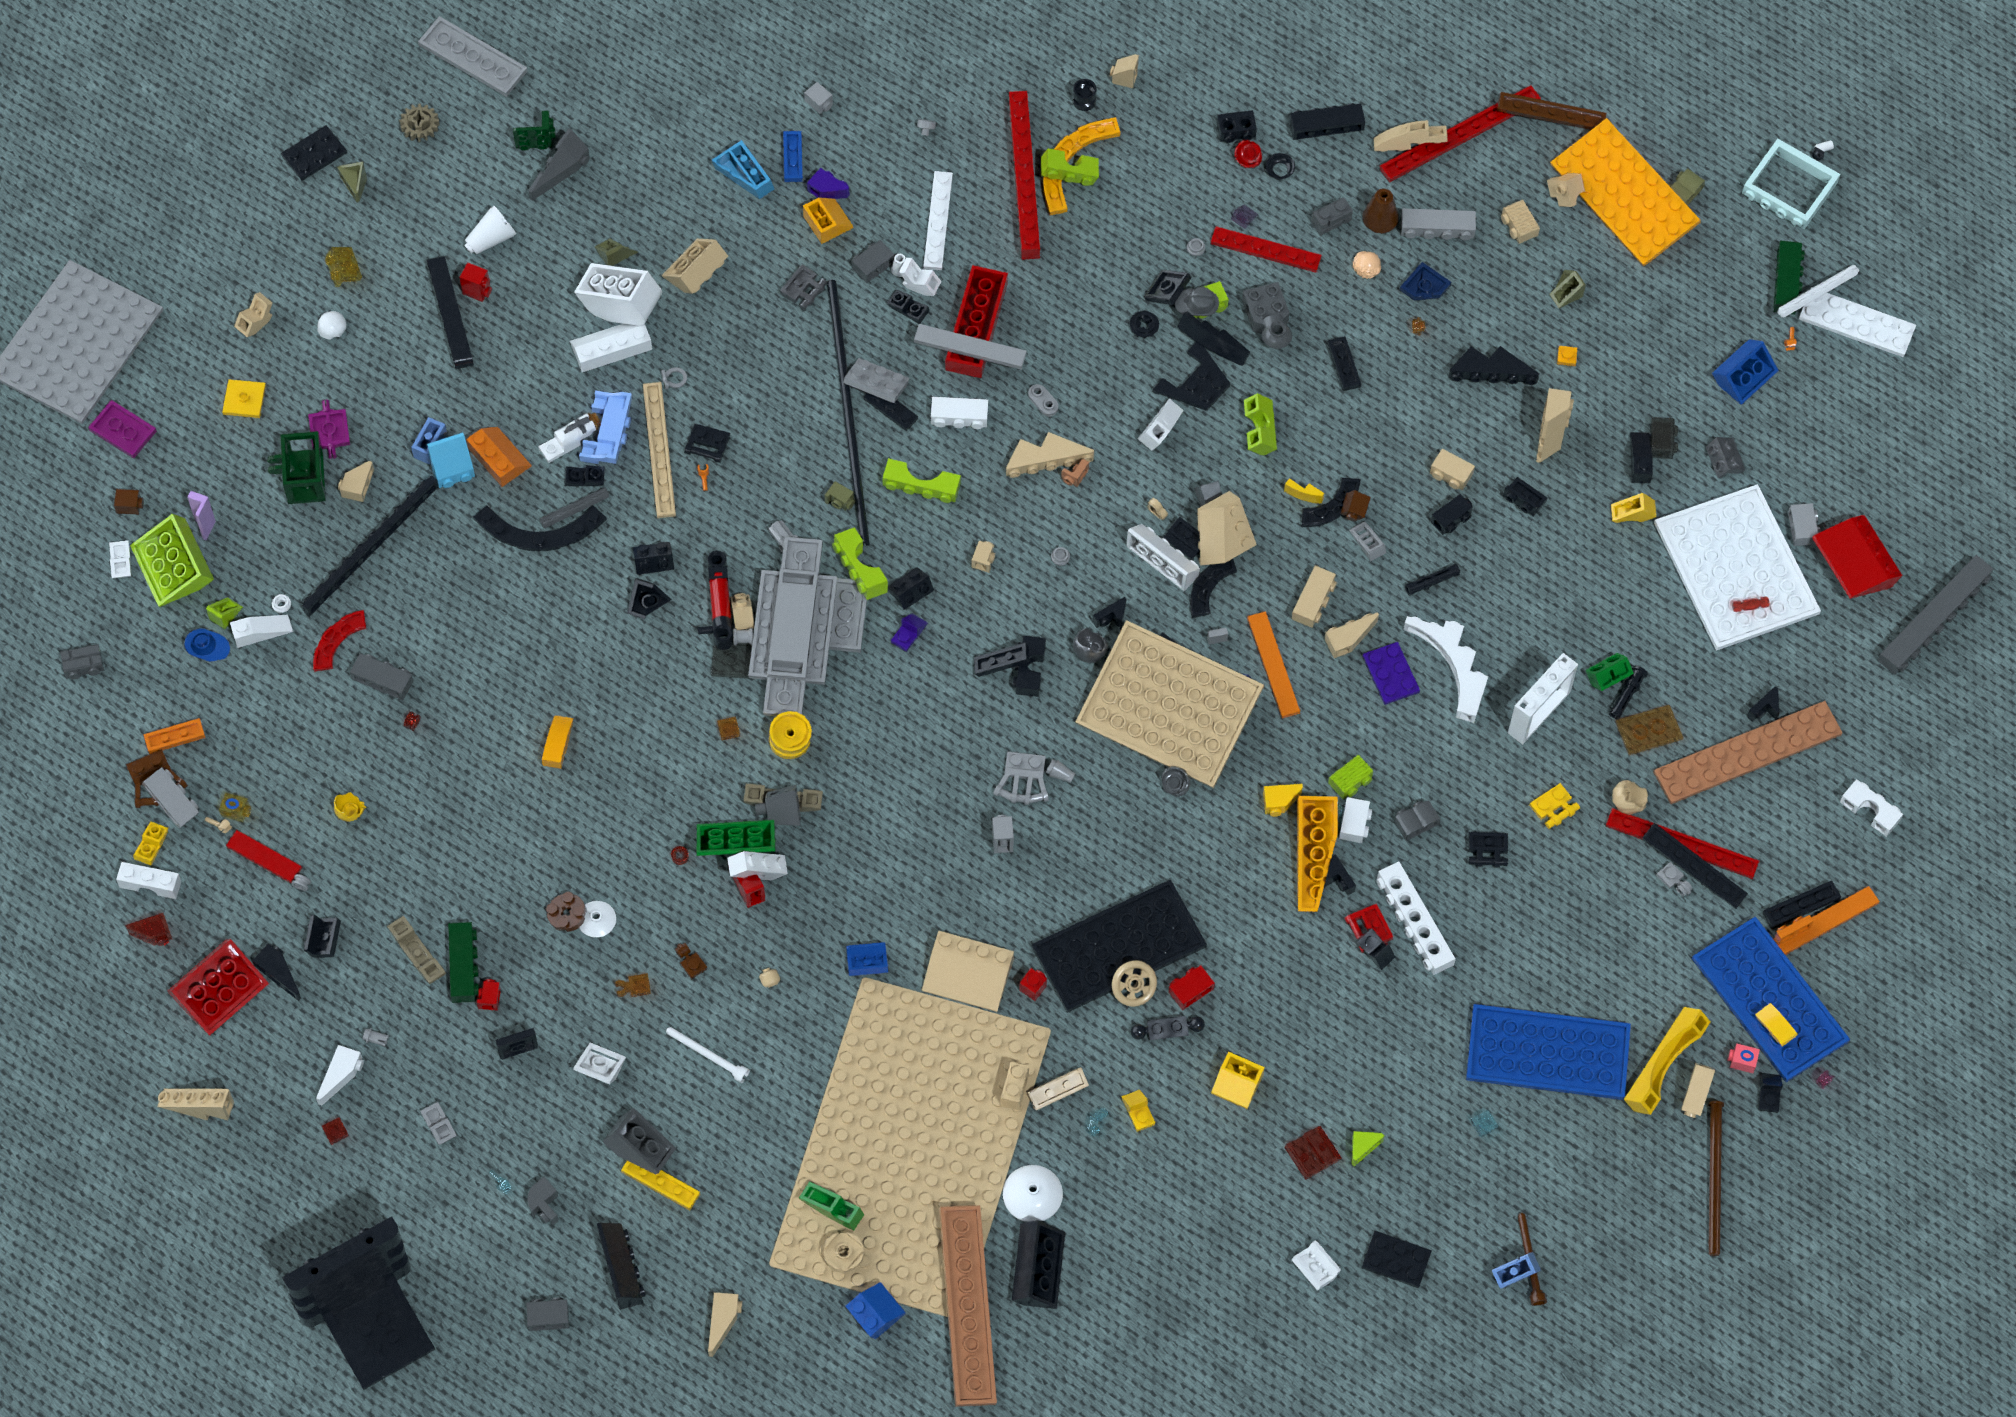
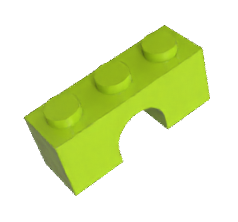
(1056, 167)
(1260, 411)

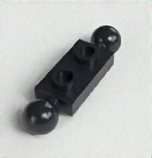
(1167, 1028)

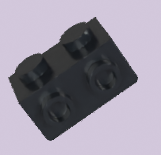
(1524, 496)
(653, 558)
(911, 588)
(322, 937)

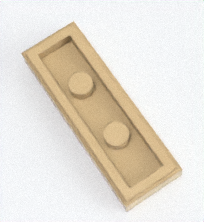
(1058, 1088)

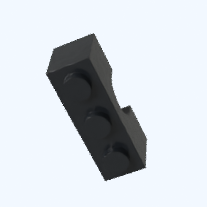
(1028, 681)

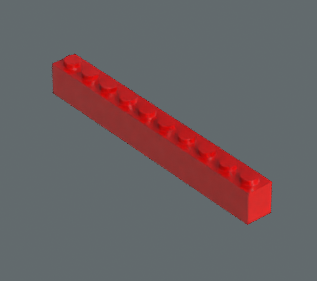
(1024, 175)

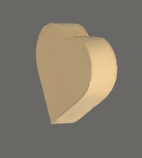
(1157, 509)

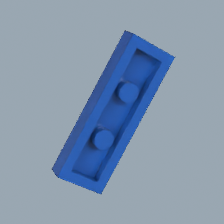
(792, 156)

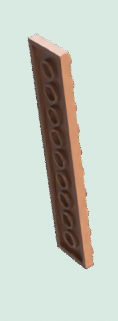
(1747, 752)
(967, 1306)

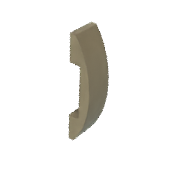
(808, 799)
(415, 950)

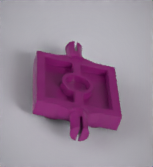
(331, 427)

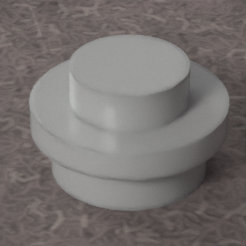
(1196, 247)
(1060, 556)

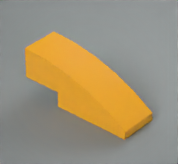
(557, 742)

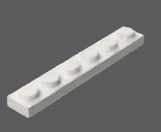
(938, 220)

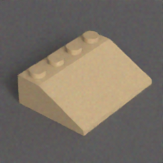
(968, 971)

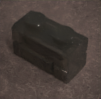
(1662, 437)

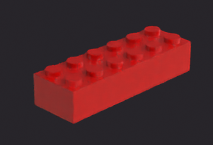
(978, 316)

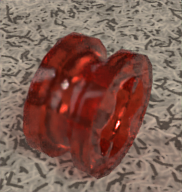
(412, 720)
(685, 854)

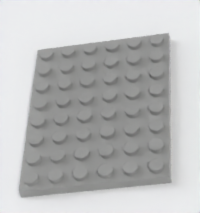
(76, 341)

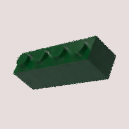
(1788, 273)
(462, 962)

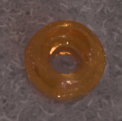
(1418, 326)

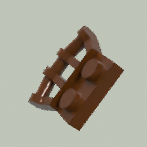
(143, 769)

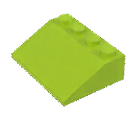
(171, 560)

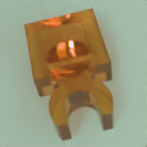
(637, 985)

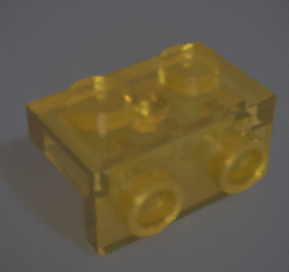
(342, 265)

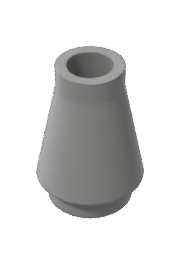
(1060, 771)

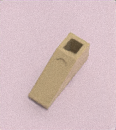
(1347, 637)

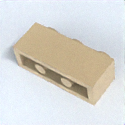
(1314, 597)

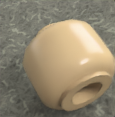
(769, 977)

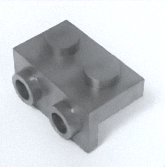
(1725, 456)

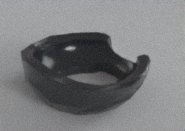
(1280, 158)

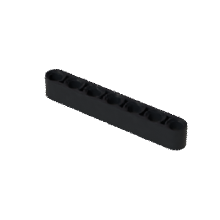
(450, 312)

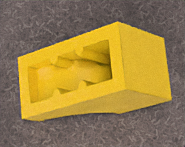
(1635, 508)

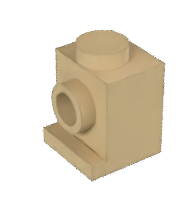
(983, 556)

